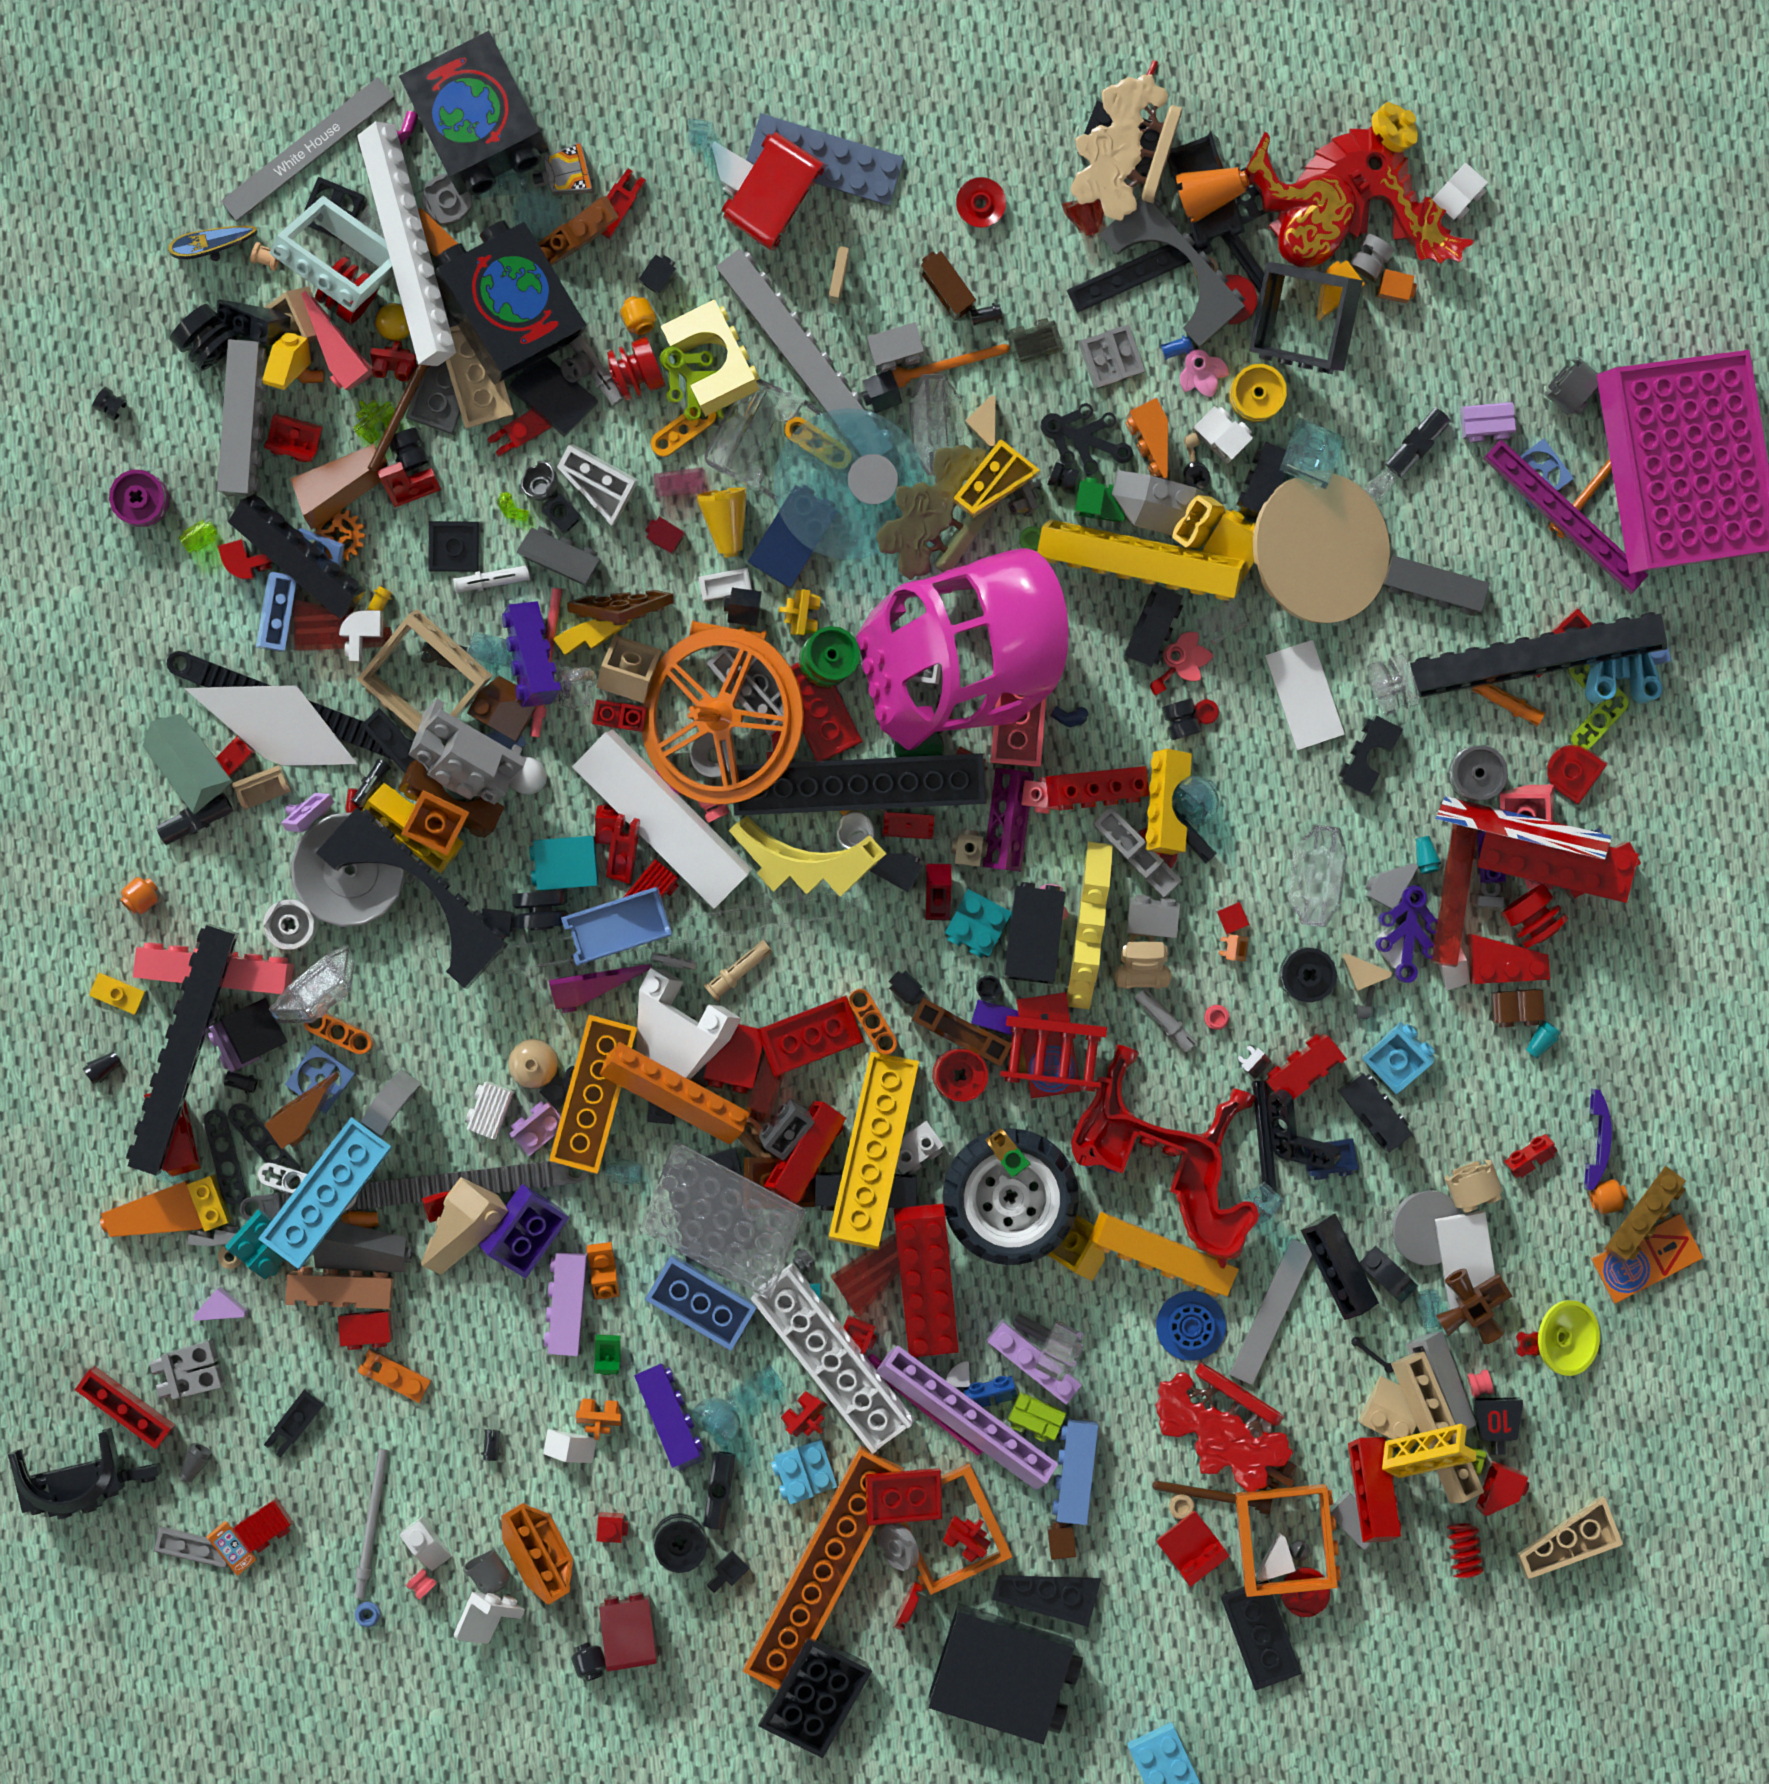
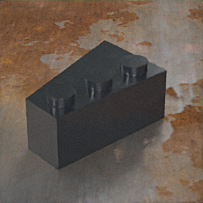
(1154, 626)

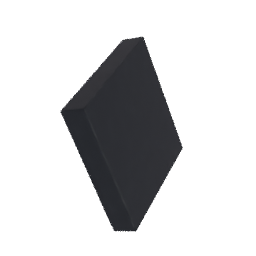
(453, 546)
(253, 1031)

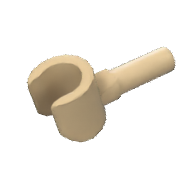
(1191, 441)

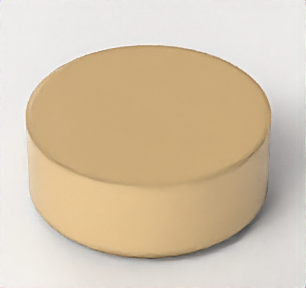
(1181, 1506)

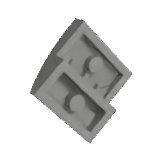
(1122, 353)

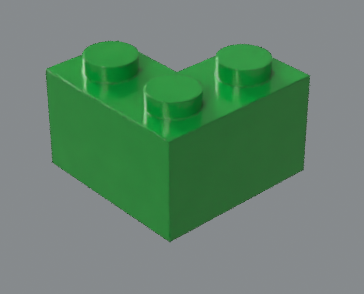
(1097, 501)

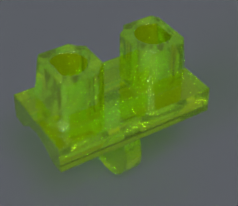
(366, 426)

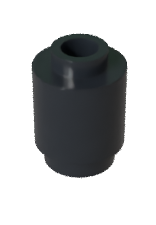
(906, 988)

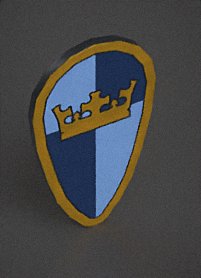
(209, 242)

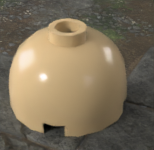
(533, 1063)

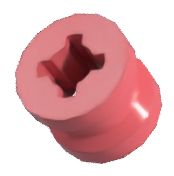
(1480, 1383)
(421, 1584)

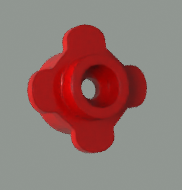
(1523, 1349)

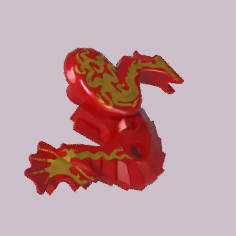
(1336, 196)

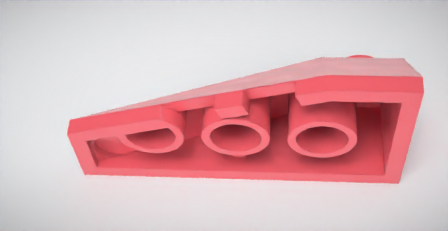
(343, 360)
(1530, 801)

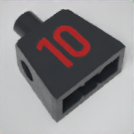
(1498, 1420)

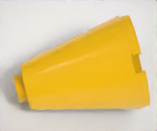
(725, 518)

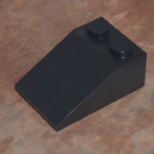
(898, 869)

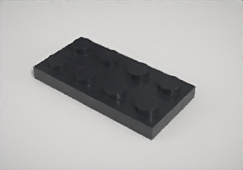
(1261, 1637)

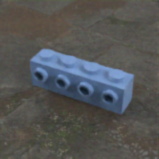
(1076, 1471)

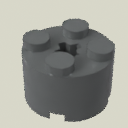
(1573, 387)

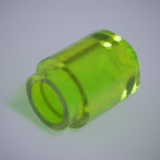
(198, 536)

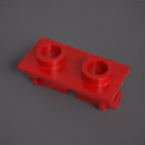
(1540, 1148)

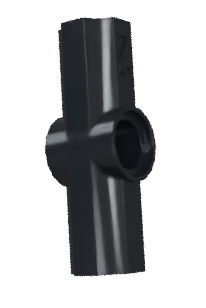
(1418, 442)
(190, 823)
(716, 1505)

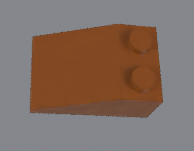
(295, 1118)

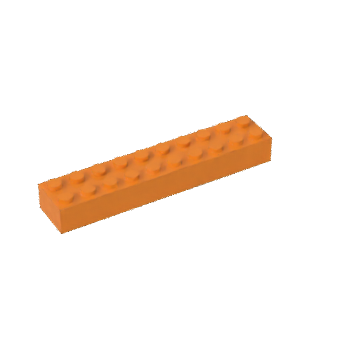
(819, 1573)

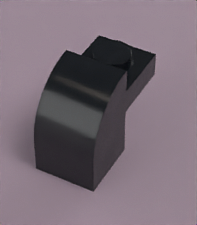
(1388, 1274)

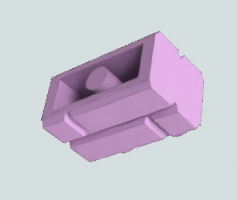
(1487, 421)

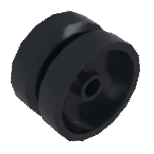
(540, 909)
(1322, 974)

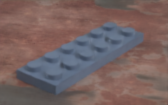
(850, 167)

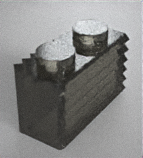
(1034, 342)

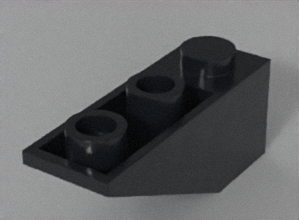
(253, 322)

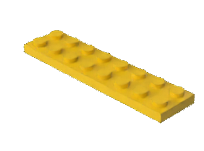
(874, 1150)

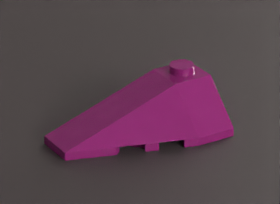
(580, 989)

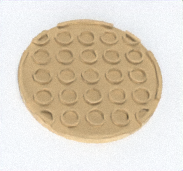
(1321, 549)

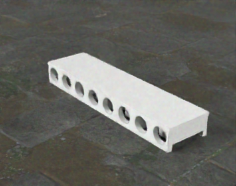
(664, 818)
(834, 1360)

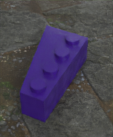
(530, 654)
(669, 1417)

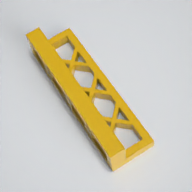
(1424, 1458)

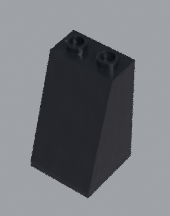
(1034, 933)

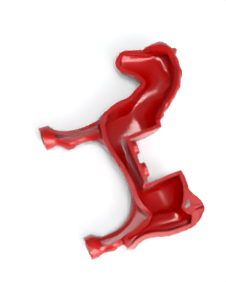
(1111, 1133)

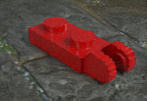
(622, 200)
(520, 431)
(623, 850)

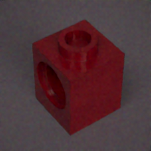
(664, 534)

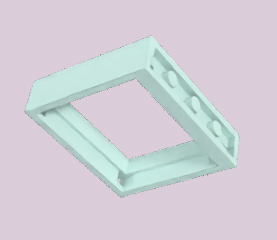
(320, 274)

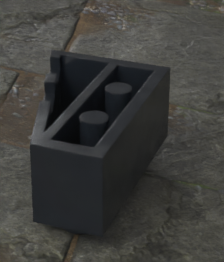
(1261, 481)
(1375, 1111)

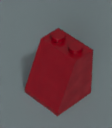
(628, 1632)

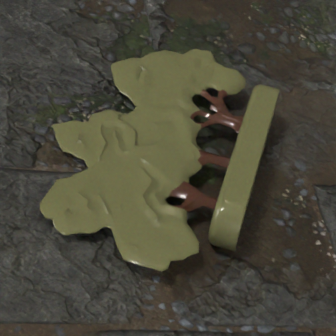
(930, 511)

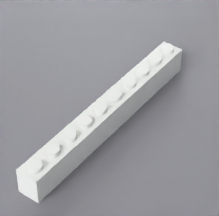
(406, 244)

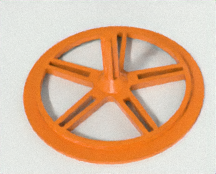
(721, 716)

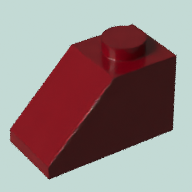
(938, 891)

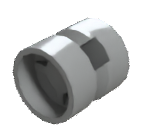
(1372, 255)

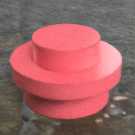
(1216, 1017)

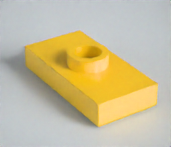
(117, 993)

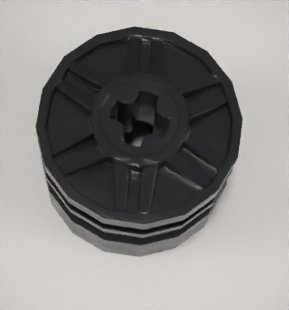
(199, 333)
(670, 1554)

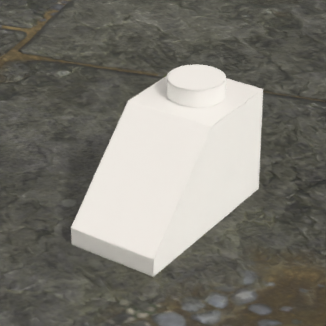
(731, 168)
(425, 1544)

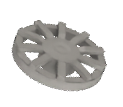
(670, 961)

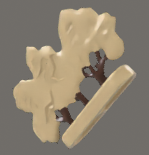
(1117, 148)

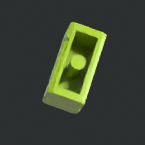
(1036, 1417)

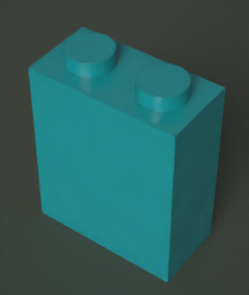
(564, 863)

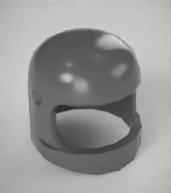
(488, 1574)

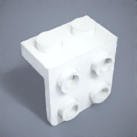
(483, 1616)

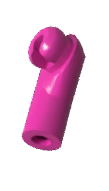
(408, 126)

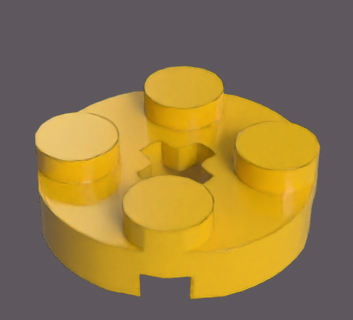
(1395, 127)

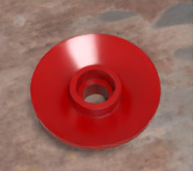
(983, 189)

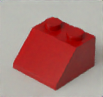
(1501, 1488)

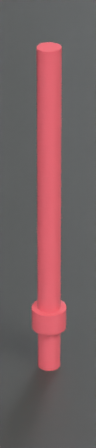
(540, 711)

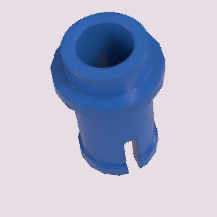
(1177, 347)

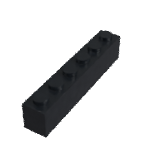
(297, 556)

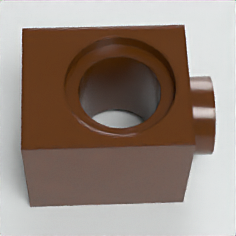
(1061, 1540)

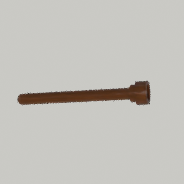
(1262, 1506)

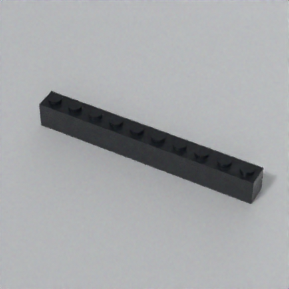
(1539, 655)
(182, 1049)

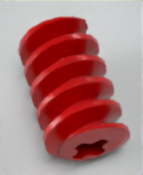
(1466, 1550)

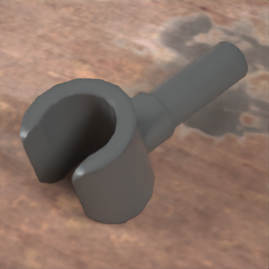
(1365, 1012)

